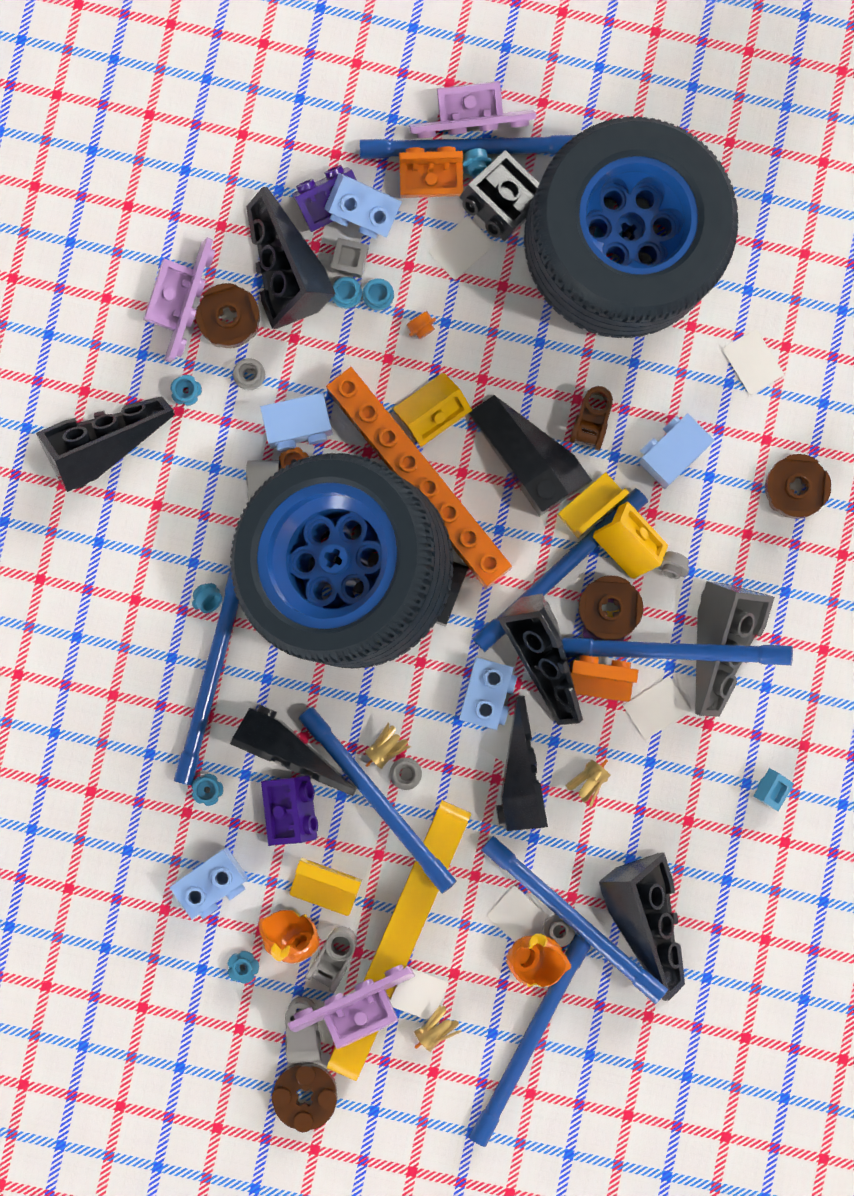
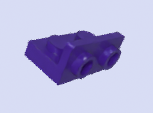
(314, 195)
(289, 810)

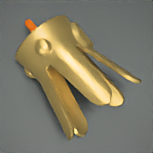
(386, 747)
(595, 776)
(431, 1036)

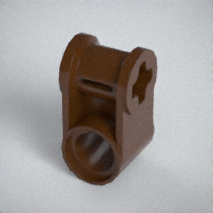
(592, 420)

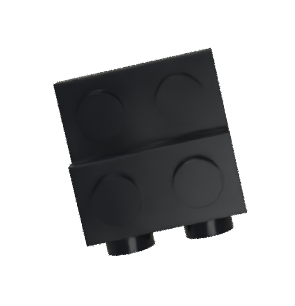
(500, 196)

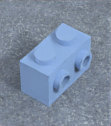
(362, 206)
(297, 422)
(676, 450)
(487, 694)
(210, 883)

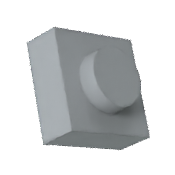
(349, 257)

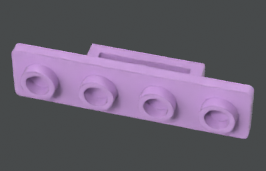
(470, 107)
(174, 296)
(357, 1013)

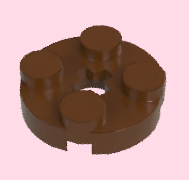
(211, 309)
(810, 473)
(624, 596)
(305, 1077)

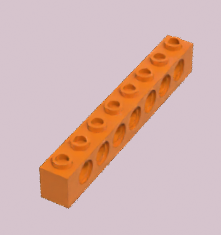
(407, 461)

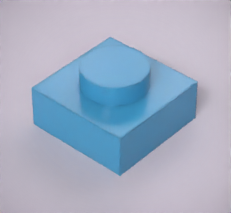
(773, 789)

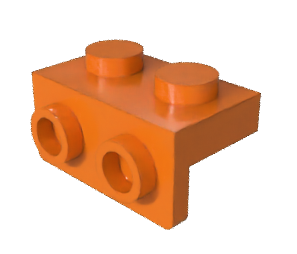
(431, 172)
(603, 680)

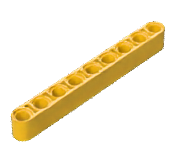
(405, 924)

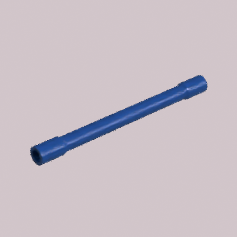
(527, 145)
(494, 631)
(680, 651)
(190, 755)
(431, 865)
(639, 977)
(490, 1115)

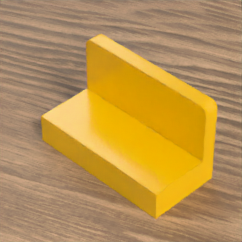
(433, 409)
(592, 504)
(631, 542)
(325, 887)

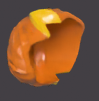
(289, 936)
(537, 960)

